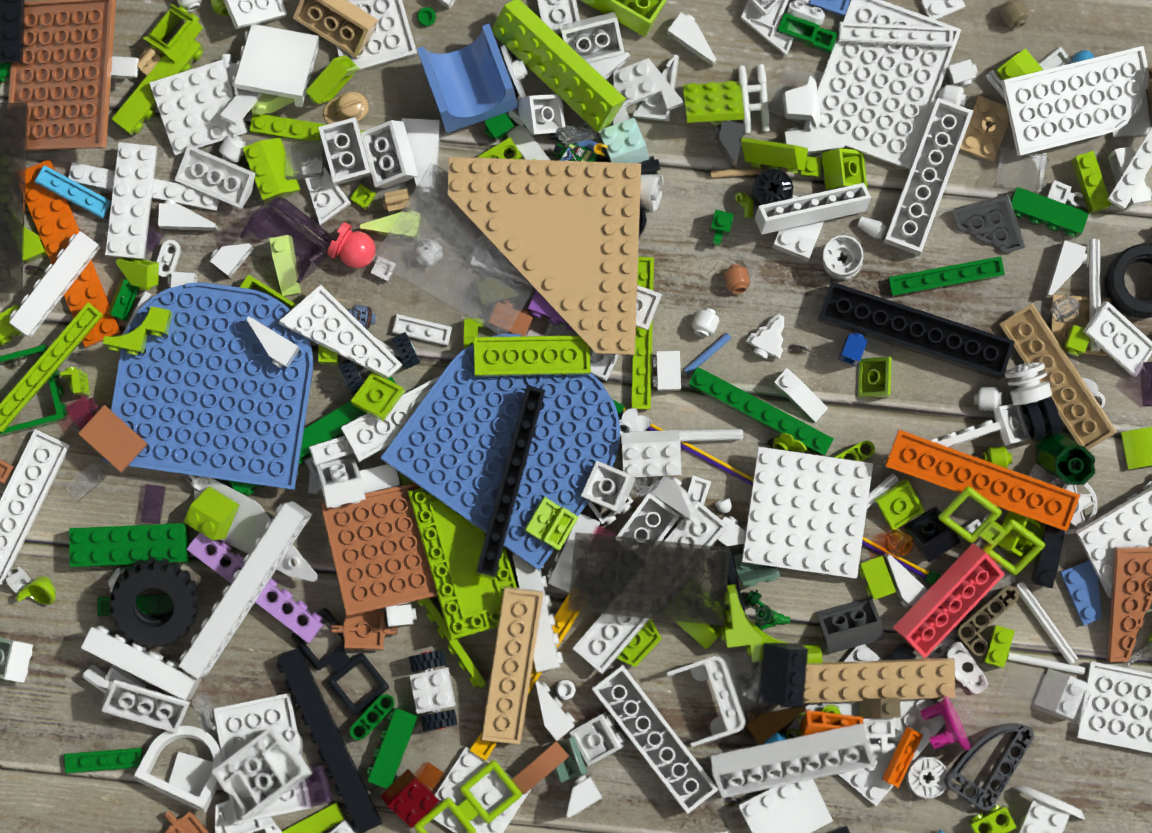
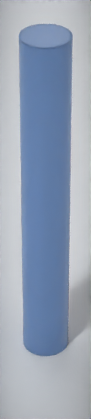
(707, 354)

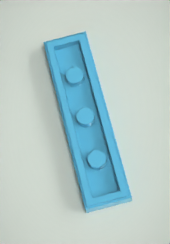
(73, 192)

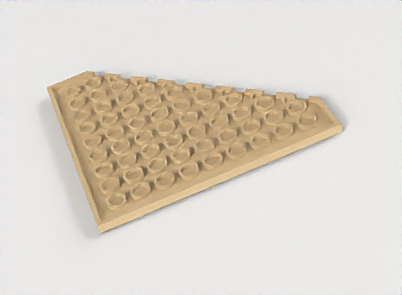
(566, 232)

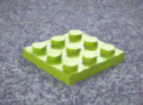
(713, 101)

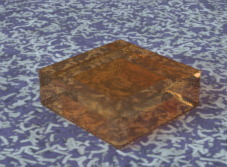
(431, 775)

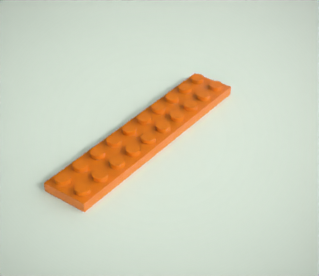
(56, 227)
(995, 483)

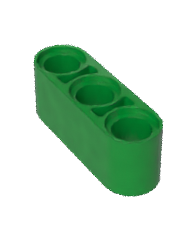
(365, 723)

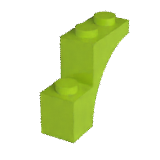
(156, 322)

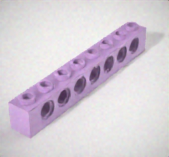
(314, 624)

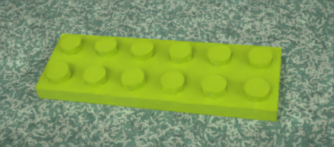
(531, 356)

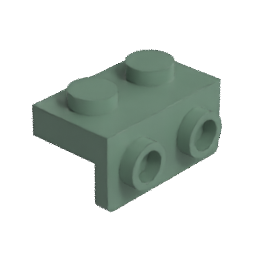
(573, 765)

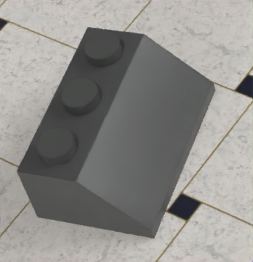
(850, 625)

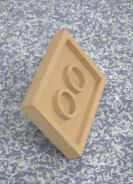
(985, 129)

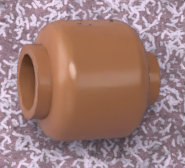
(737, 279)

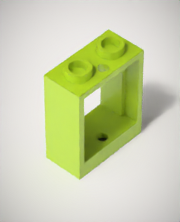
(332, 80)

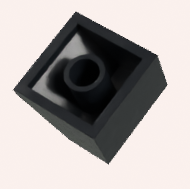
(931, 535)

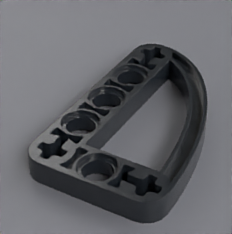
(1005, 757)

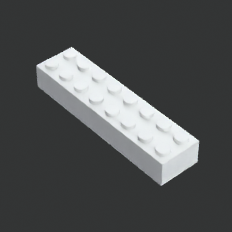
(928, 176)
(655, 739)
(792, 760)

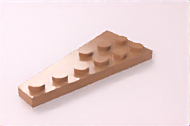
(1129, 599)

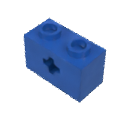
(853, 349)

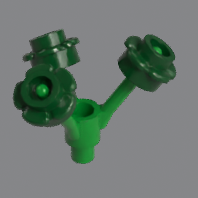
(764, 613)

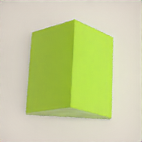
(874, 377)

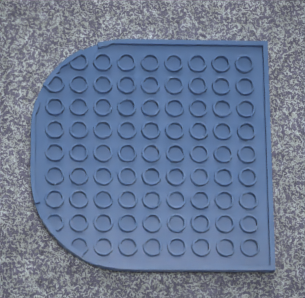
(210, 389)
(464, 432)

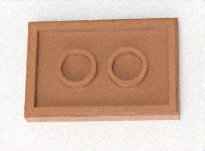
(113, 438)

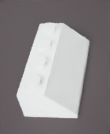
(144, 706)

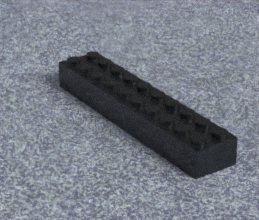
(916, 330)

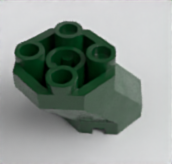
(1065, 460)

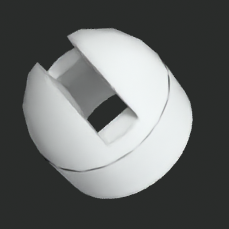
(724, 505)

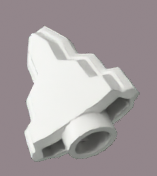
(768, 339)

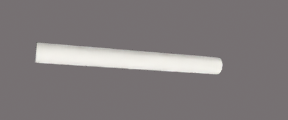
(1046, 663)

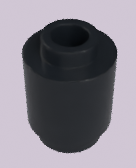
(650, 166)

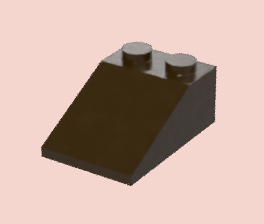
(766, 724)

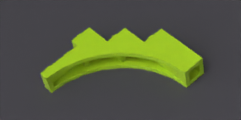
(742, 631)

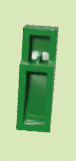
(808, 33)

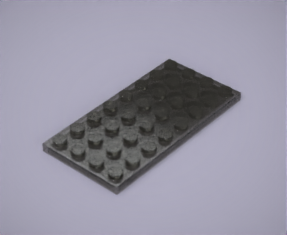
(649, 579)

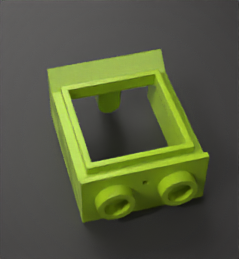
(181, 39)

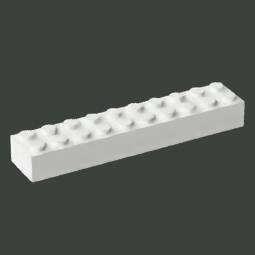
(245, 589)

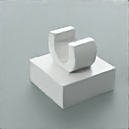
(18, 580)

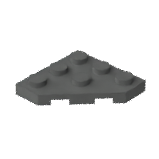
(992, 222)

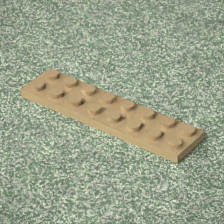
(1069, 391)
(512, 665)
(879, 680)

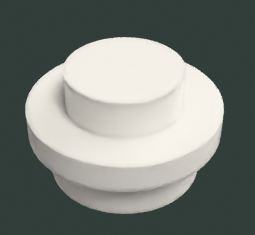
(565, 689)

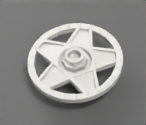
(516, 70)
(1084, 501)

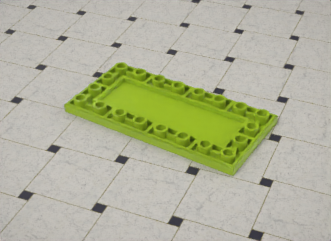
(453, 553)

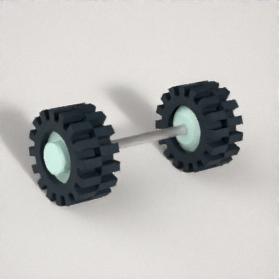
(405, 350)

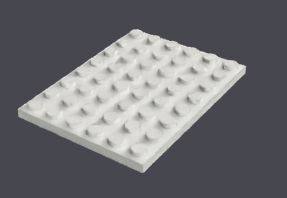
(881, 93)

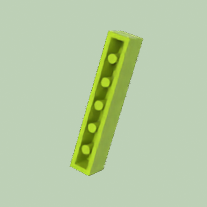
(141, 103)

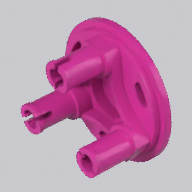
(954, 729)

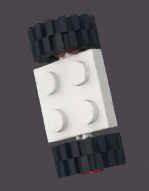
(432, 690)

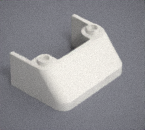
(732, 715)

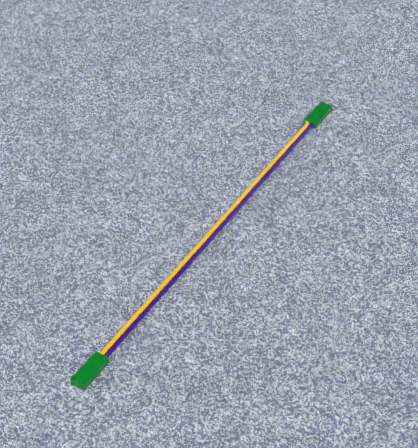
(932, 576)

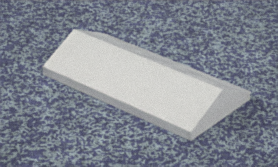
(215, 177)

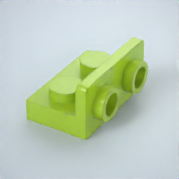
(77, 381)

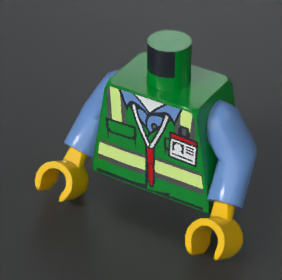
(581, 151)

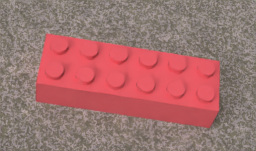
(949, 600)

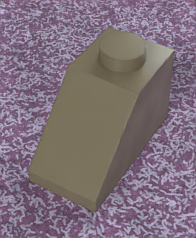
(880, 708)

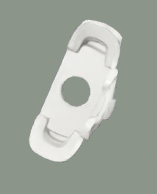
(975, 679)

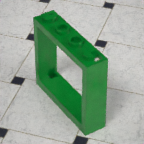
(56, 390)

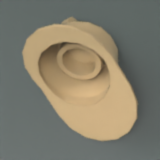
(346, 107)

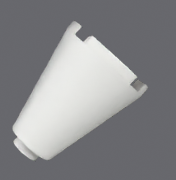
(650, 191)

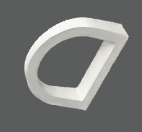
(143, 772)

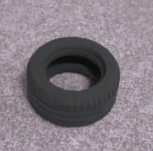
(1116, 286)

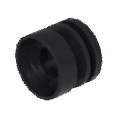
(776, 179)

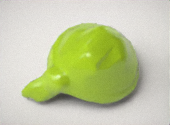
(39, 589)

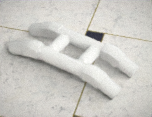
(762, 106)

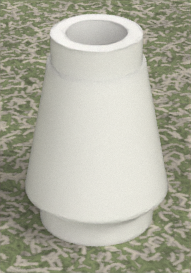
(872, 227)

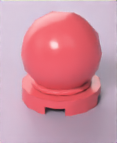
(354, 248)

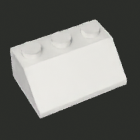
(1118, 161)

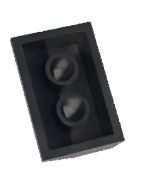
(783, 674)

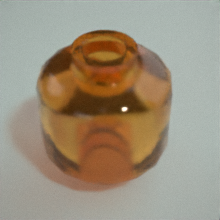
(898, 543)

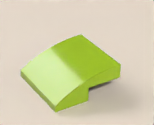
(1138, 447)
(551, 523)

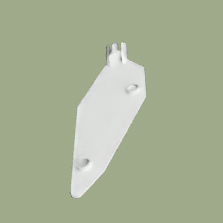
(250, 525)

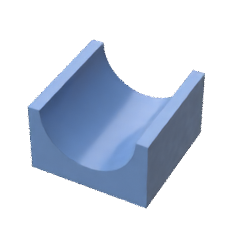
(469, 82)

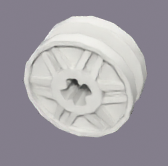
(921, 767)

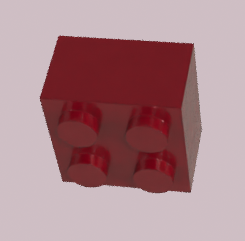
(410, 798)

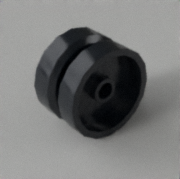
(1042, 419)

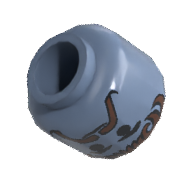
(363, 315)

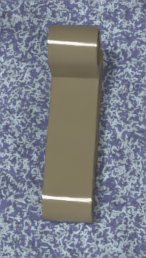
(988, 616)

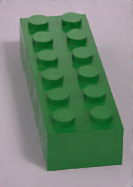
(128, 544)

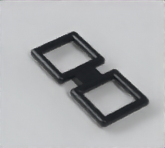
(342, 665)

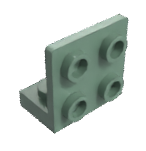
(752, 573)

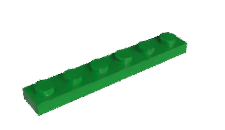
(946, 276)

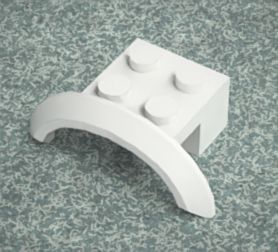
(1045, 813)

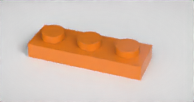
(902, 757)

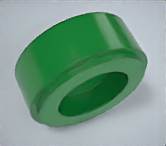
(426, 17)

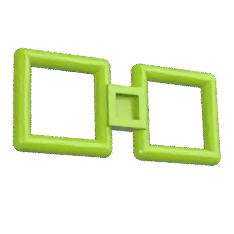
(991, 530)
(471, 807)

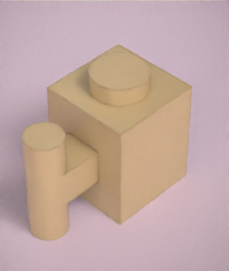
(148, 60)
(395, 201)

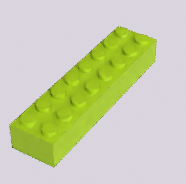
(557, 65)

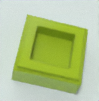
(363, 196)

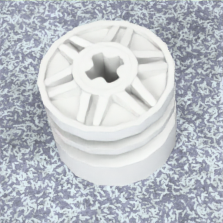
(850, 250)
(1028, 383)

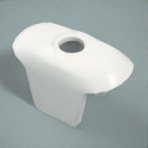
(803, 103)

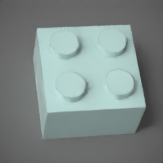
(624, 143)

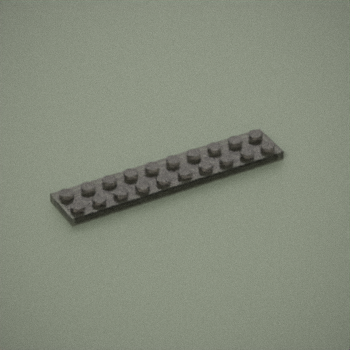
(12, 194)

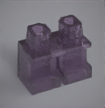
(318, 786)

